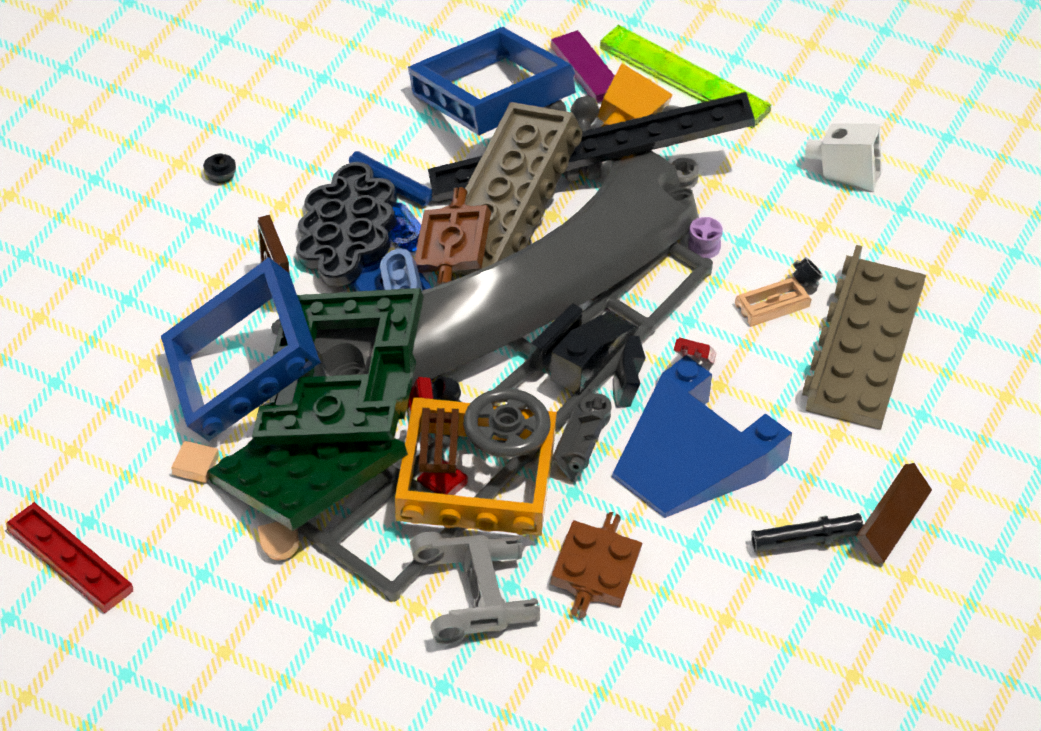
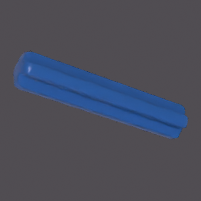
(403, 184)

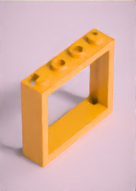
(465, 511)

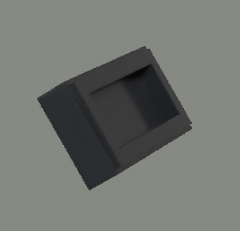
(550, 338)

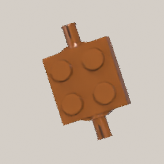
(452, 237)
(596, 564)

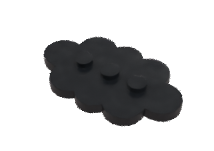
(347, 224)

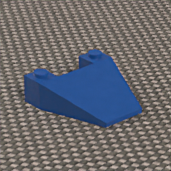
(689, 452)

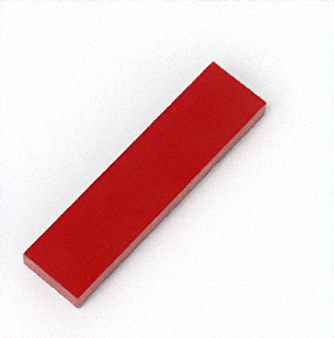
(69, 557)

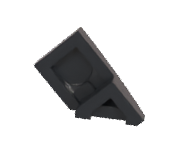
(626, 377)

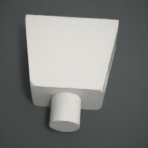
(850, 154)

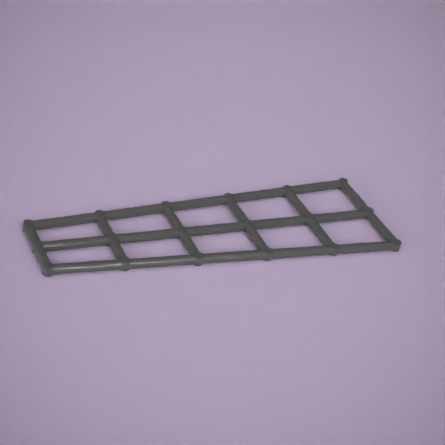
(609, 300)

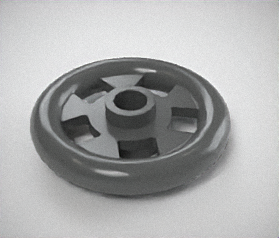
(506, 422)

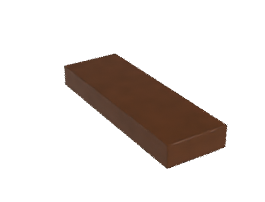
(894, 513)

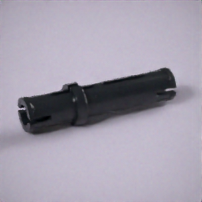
(822, 530)

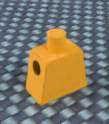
(631, 97)

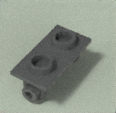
(577, 441)

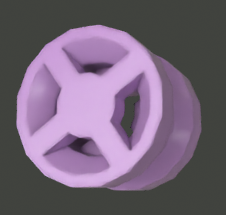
(705, 237)

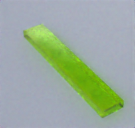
(675, 70)

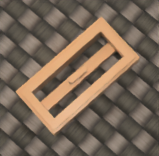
(775, 305)

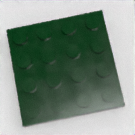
(301, 479)

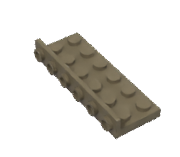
(520, 174)
(863, 341)

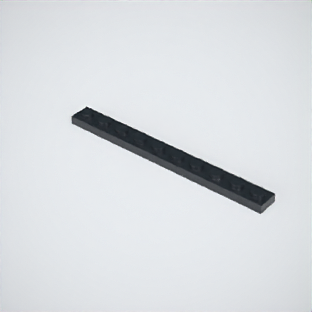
(625, 138)

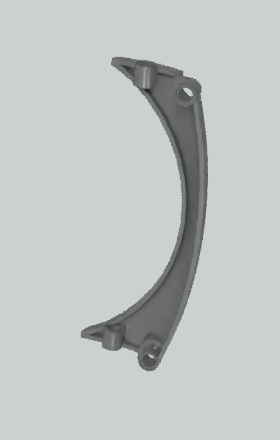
(613, 235)

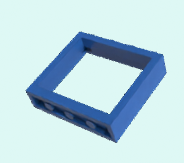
(433, 79)
(214, 319)

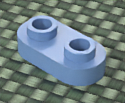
(399, 270)

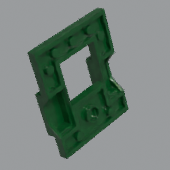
(348, 405)

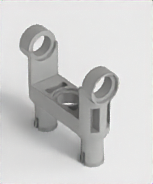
(490, 609)

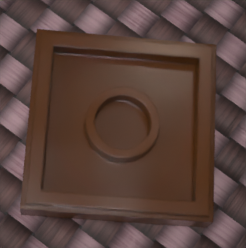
(270, 243)

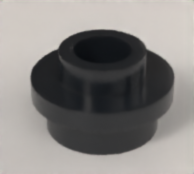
(219, 167)
(807, 273)

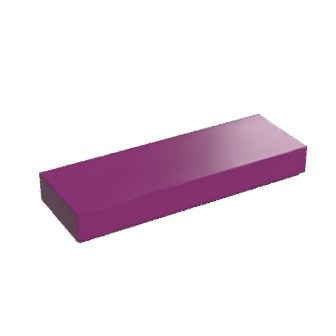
(588, 66)

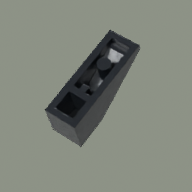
(588, 351)

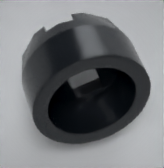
(446, 389)

